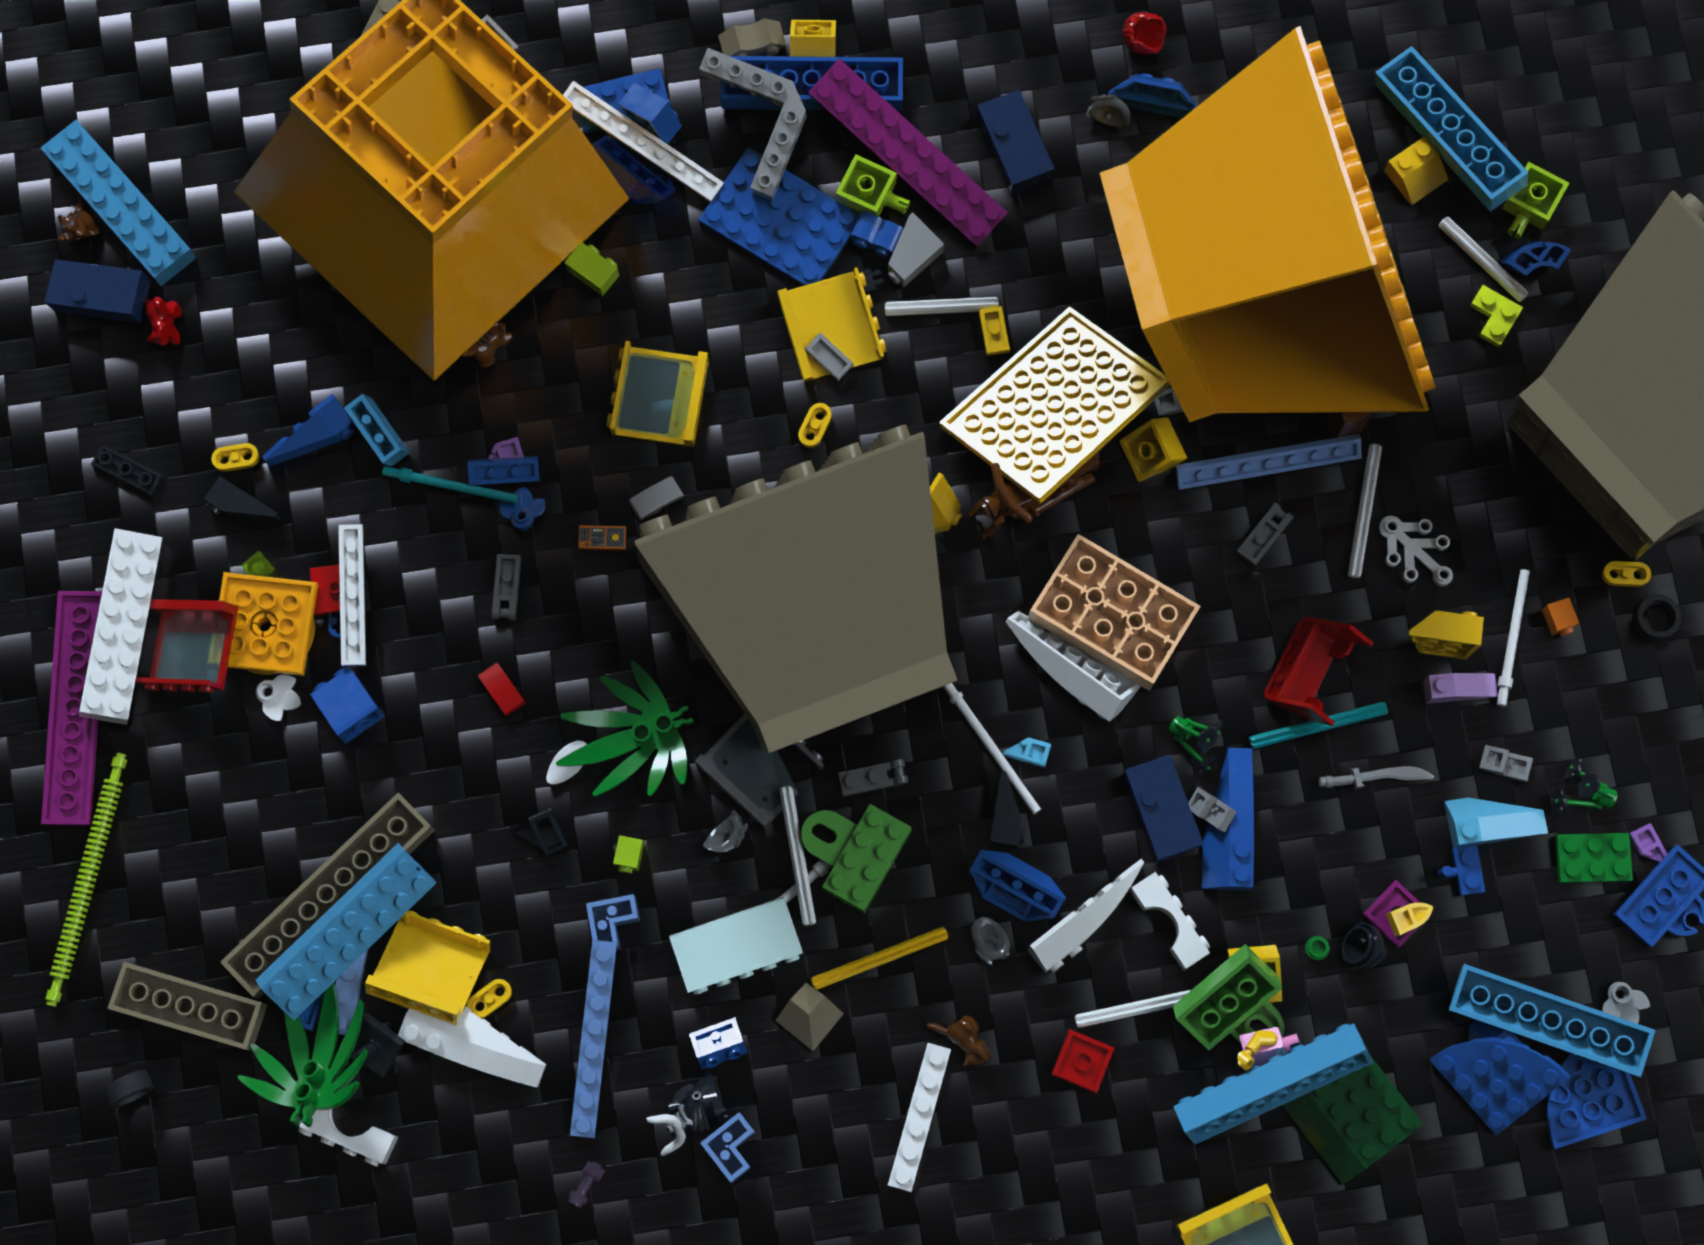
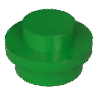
(1317, 948)

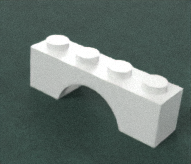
(1153, 894)
(373, 1144)

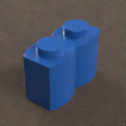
(876, 234)

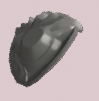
(1109, 111)
(727, 834)
(990, 940)

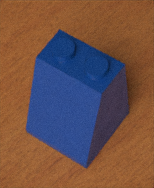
(346, 705)

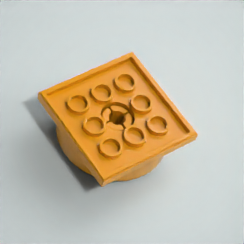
(275, 600)

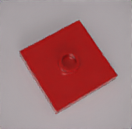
(328, 589)
(1082, 1061)

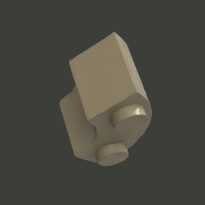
(755, 39)

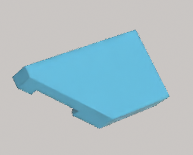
(1030, 751)

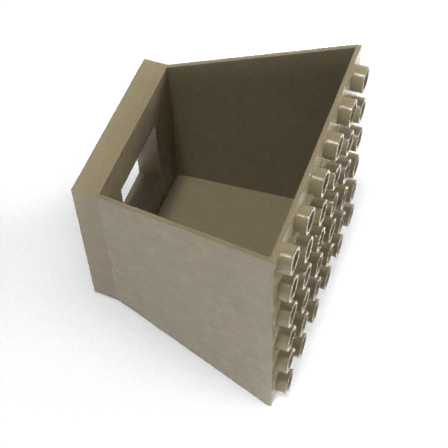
(1626, 390)
(813, 590)

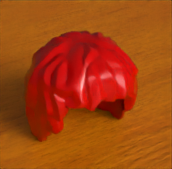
(1144, 33)

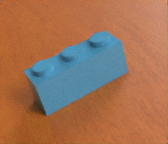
(376, 430)

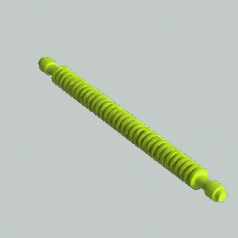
(118, 763)

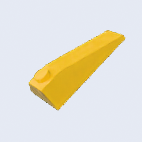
(944, 505)

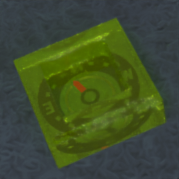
(258, 565)

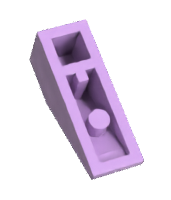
(1459, 687)

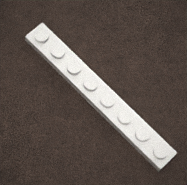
(643, 142)

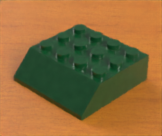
(1354, 1120)

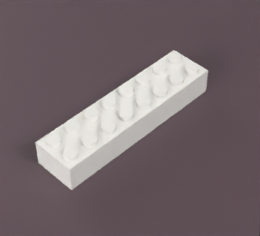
(120, 626)

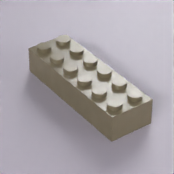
(187, 1006)

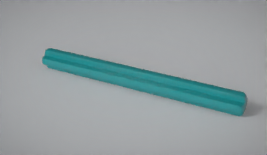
(1310, 727)

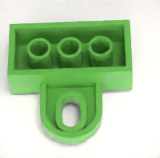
(858, 855)
(1231, 1000)

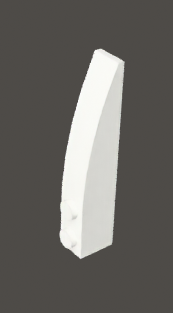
(1073, 669)
(1078, 926)
(473, 1045)

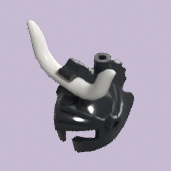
(696, 1109)

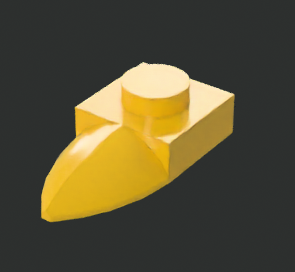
(1409, 917)

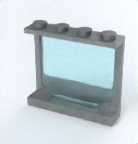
(751, 771)

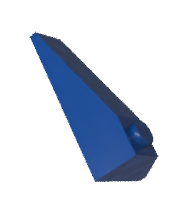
(326, 426)

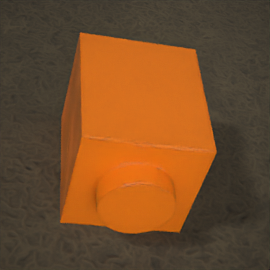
(1560, 617)

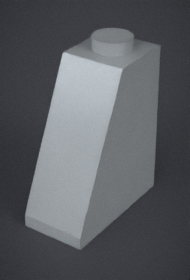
(914, 251)

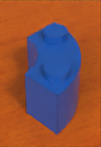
(1535, 254)

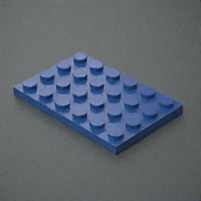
(793, 233)

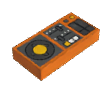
(602, 538)

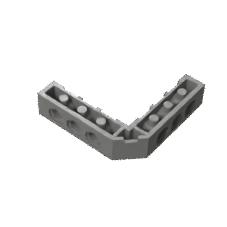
(781, 93)

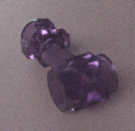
(592, 1173)

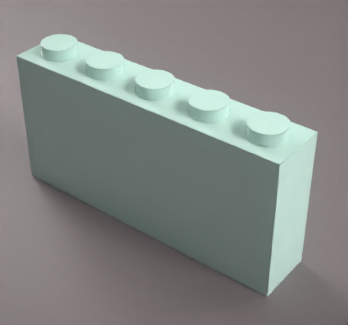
(736, 945)

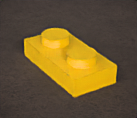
(994, 331)

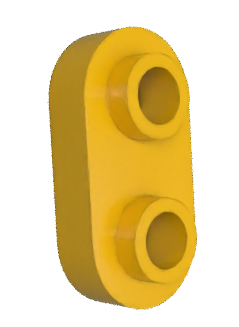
(814, 426)
(236, 457)
(1625, 574)
(489, 998)

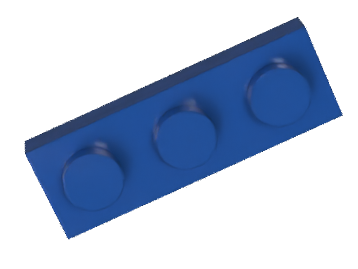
(503, 470)

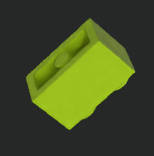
(592, 268)

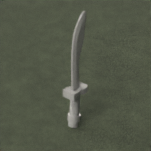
(1356, 778)

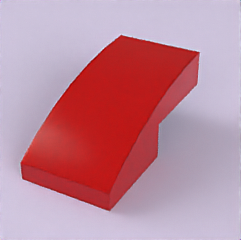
(501, 689)

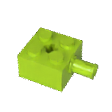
(881, 181)
(1534, 209)

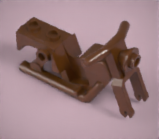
(1014, 502)

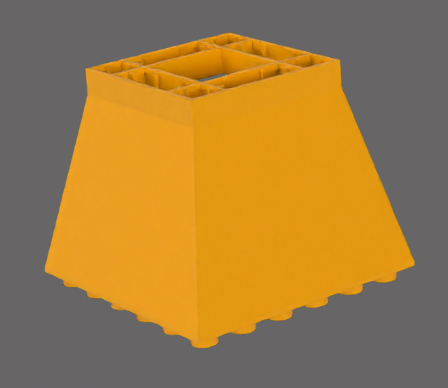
(431, 179)
(1267, 252)

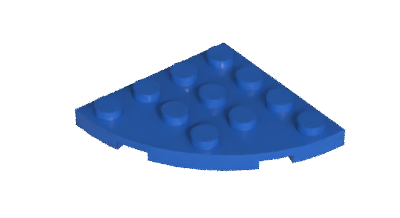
(1499, 1078)
(1591, 1102)

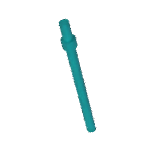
(407, 475)

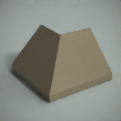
(809, 1016)

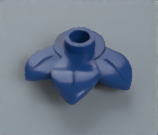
(525, 507)

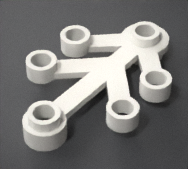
(1413, 547)

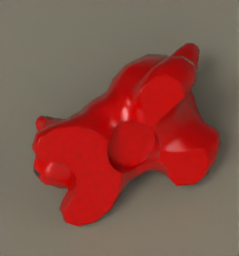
(162, 317)

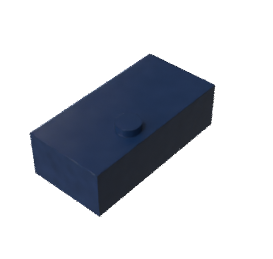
(1015, 142)
(97, 291)
(1162, 808)

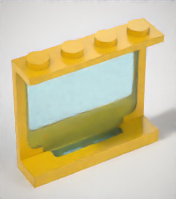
(658, 395)
(1240, 1221)

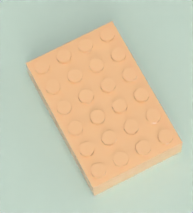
(1113, 612)

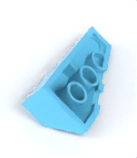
(1484, 821)

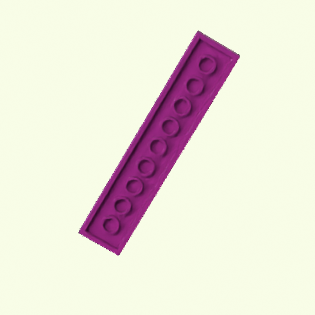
(908, 152)
(71, 738)

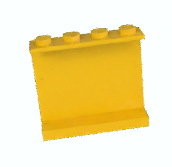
(840, 313)
(429, 967)

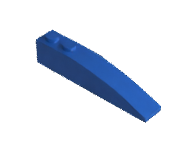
(1230, 854)

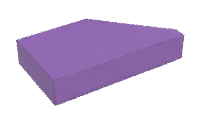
(507, 449)
(1648, 843)

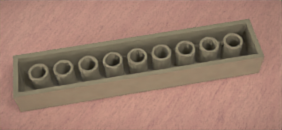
(391, 825)

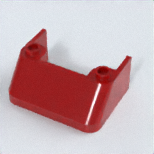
(1306, 663)

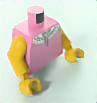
(1263, 1045)

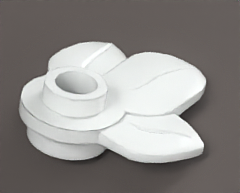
(281, 698)

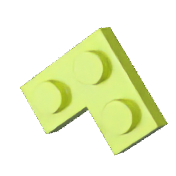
(1501, 313)

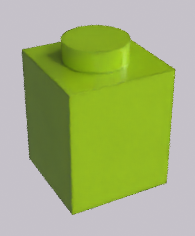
(628, 854)

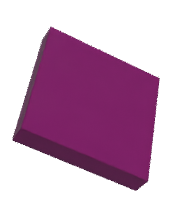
(1391, 899)

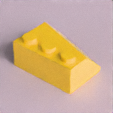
(1448, 634)

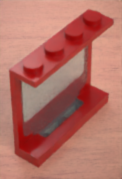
(191, 645)

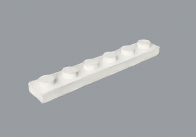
(352, 595)
(919, 1117)

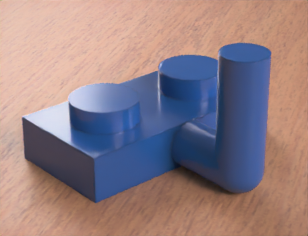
(1466, 869)

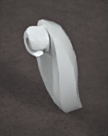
(560, 774)

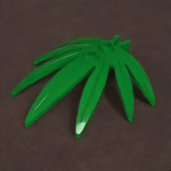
(650, 731)
(317, 1078)

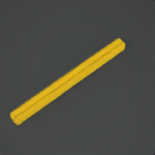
(879, 958)

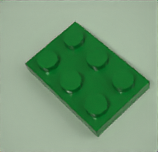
(1593, 858)

